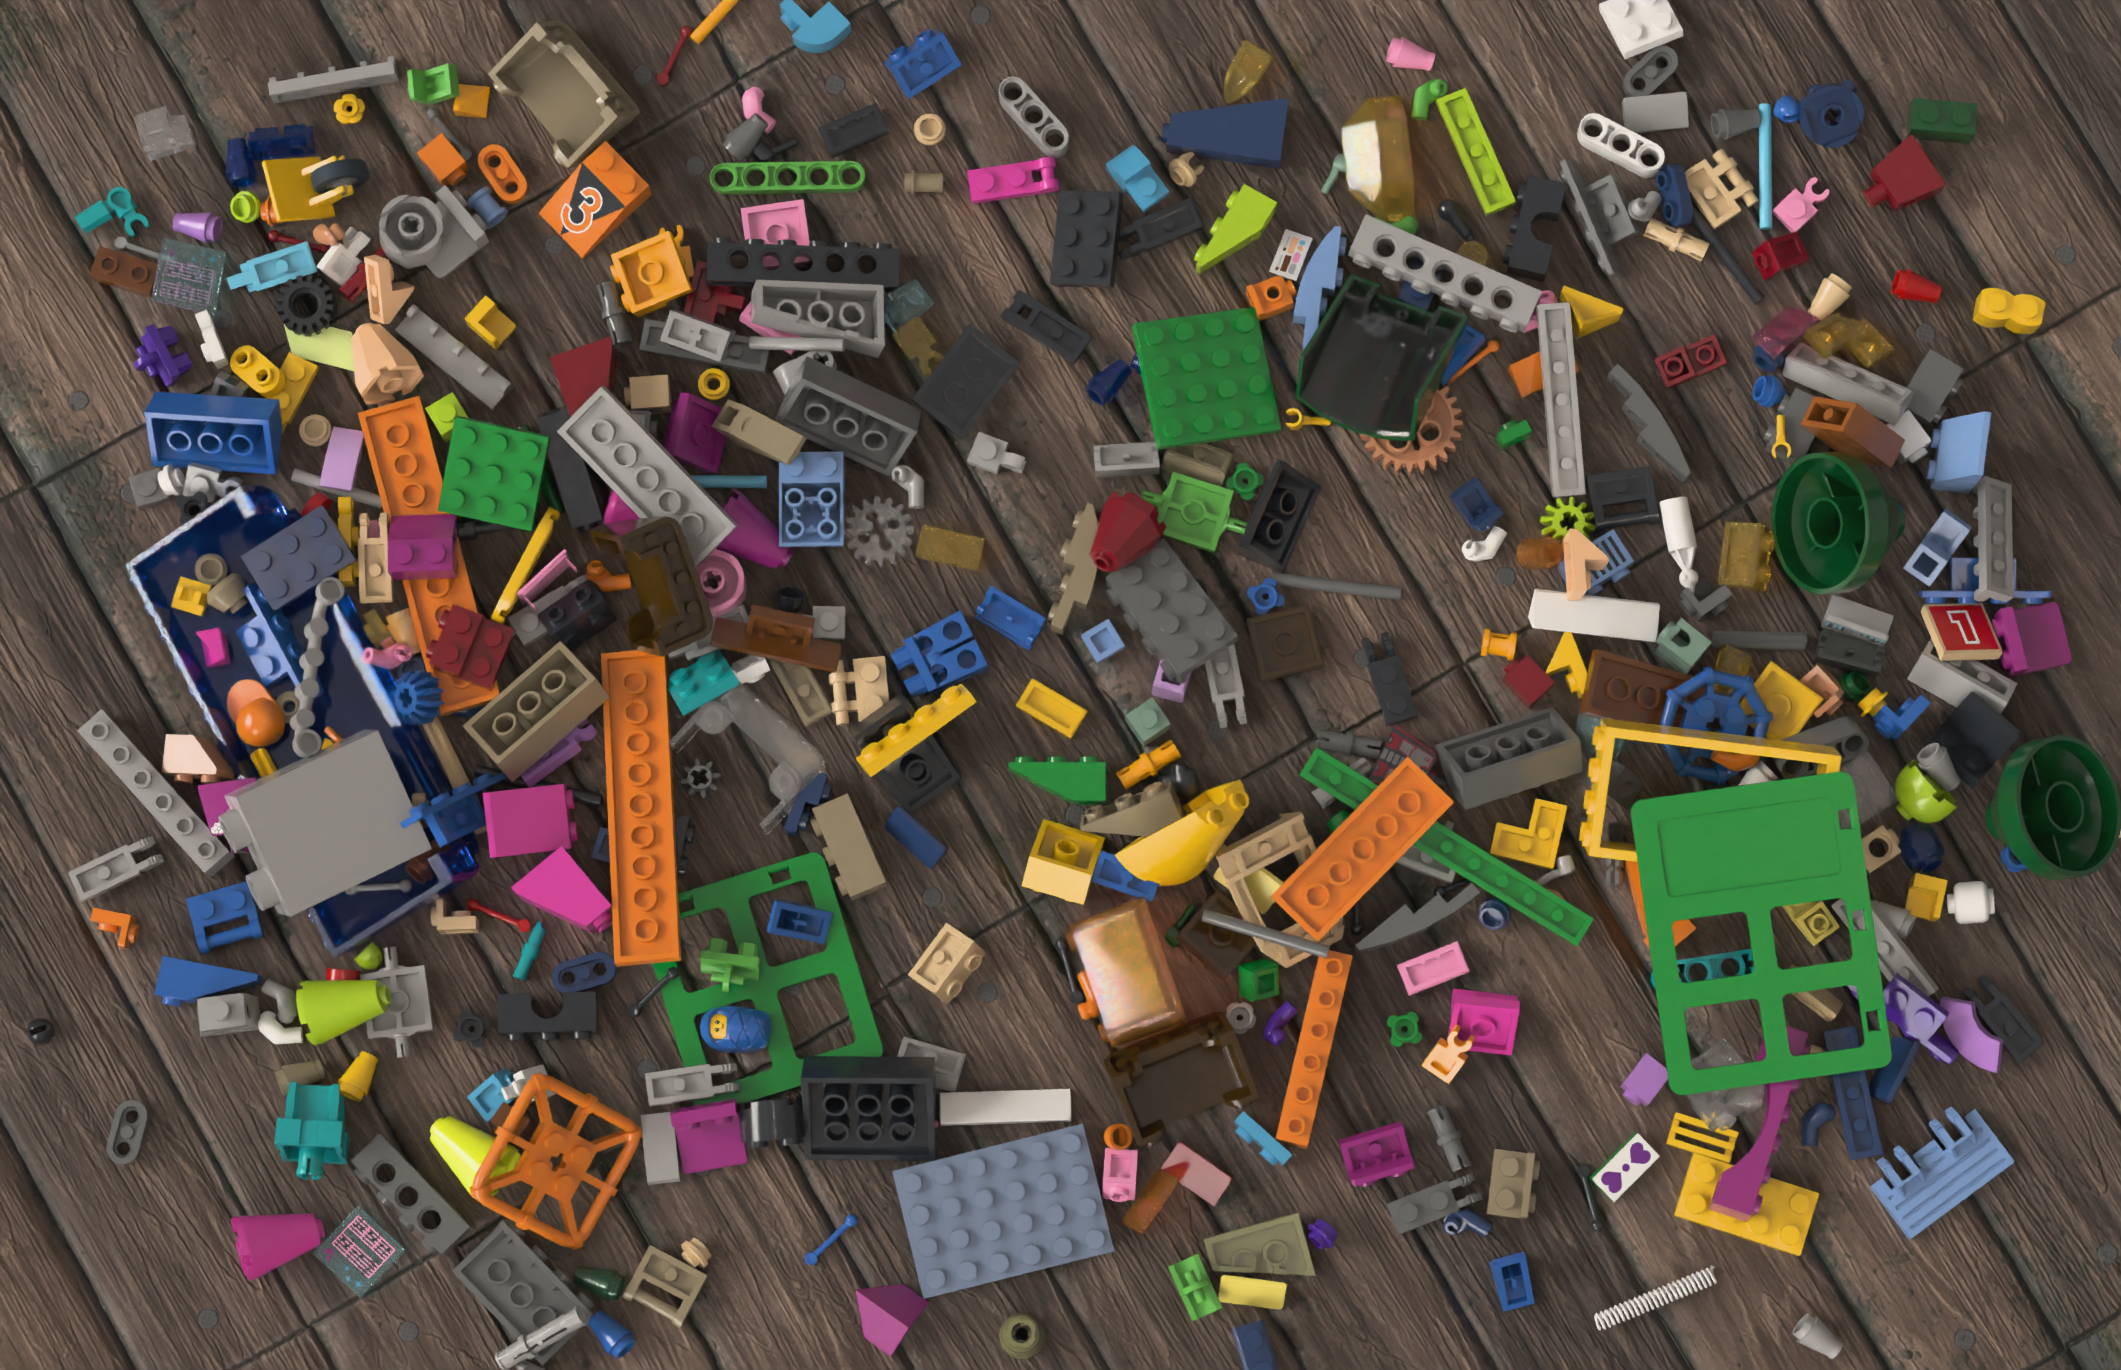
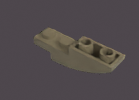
(1080, 584)

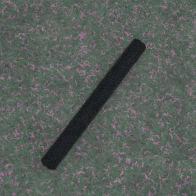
(1726, 256)
(579, 795)

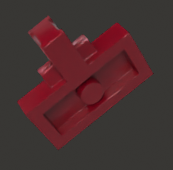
(711, 301)

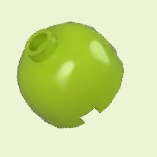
(1922, 796)

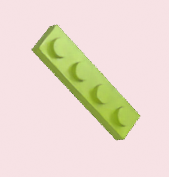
(1475, 152)

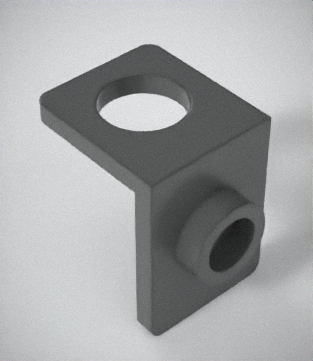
(1618, 776)

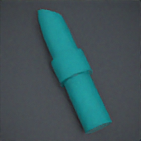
(530, 951)

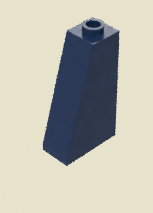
(1230, 133)

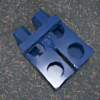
(942, 656)

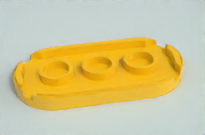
(525, 565)

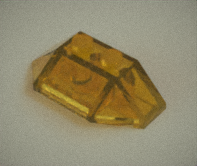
(1380, 158)

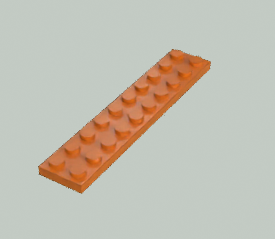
(412, 485)
(640, 809)

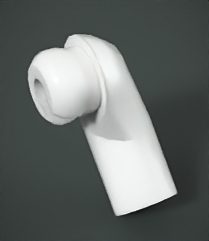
(1486, 548)

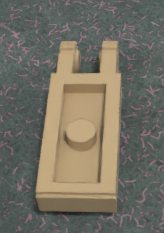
(374, 579)

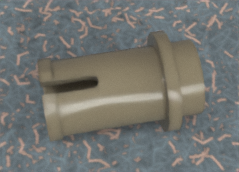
(923, 182)

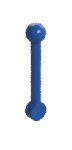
(812, 1257)

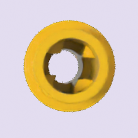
(358, 1077)

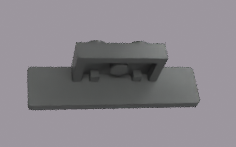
(1604, 213)

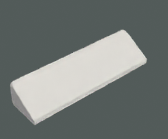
(1595, 615)
(1005, 1107)

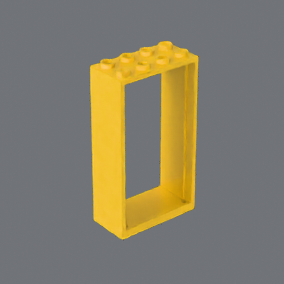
(1599, 767)

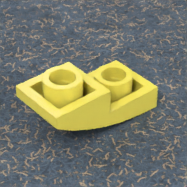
(1812, 920)

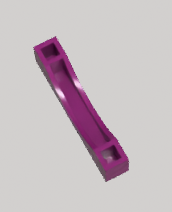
(1739, 1186)

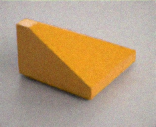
(472, 101)

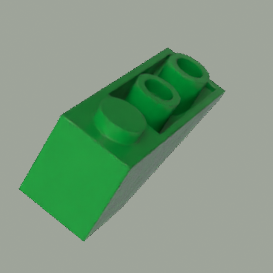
(1072, 781)

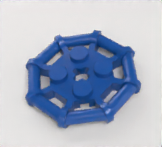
(1704, 709)

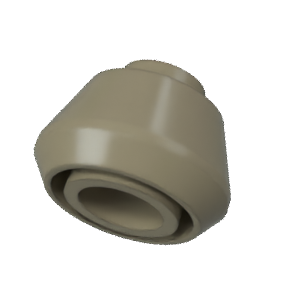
(228, 594)

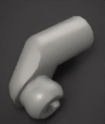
(911, 482)
(285, 1000)

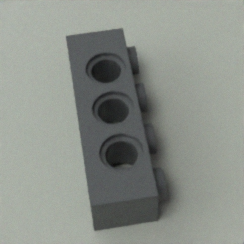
(452, 1226)

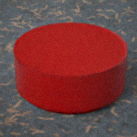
(315, 502)
(341, 974)

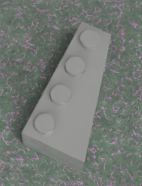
(823, 311)

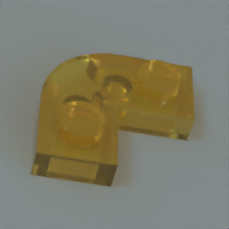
(1860, 338)

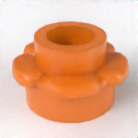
(267, 212)

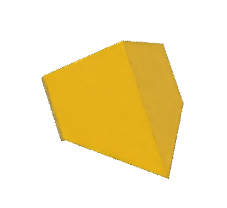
(1588, 312)

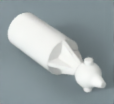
(1680, 537)

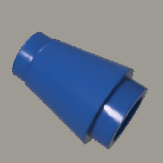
(613, 1336)

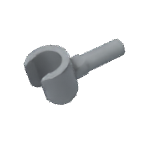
(1565, 867)

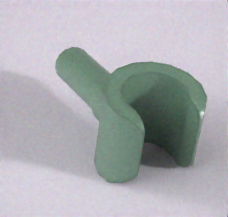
(1338, 165)

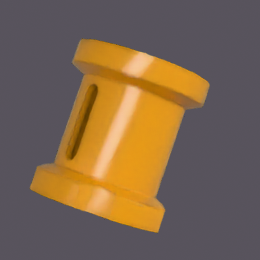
(1498, 644)

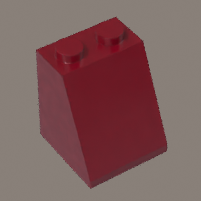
(585, 371)

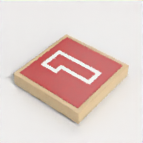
(1961, 631)

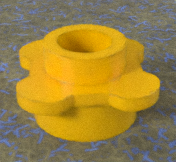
(1872, 702)

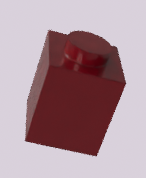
(1527, 680)

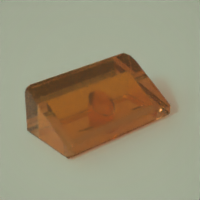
(1150, 1201)

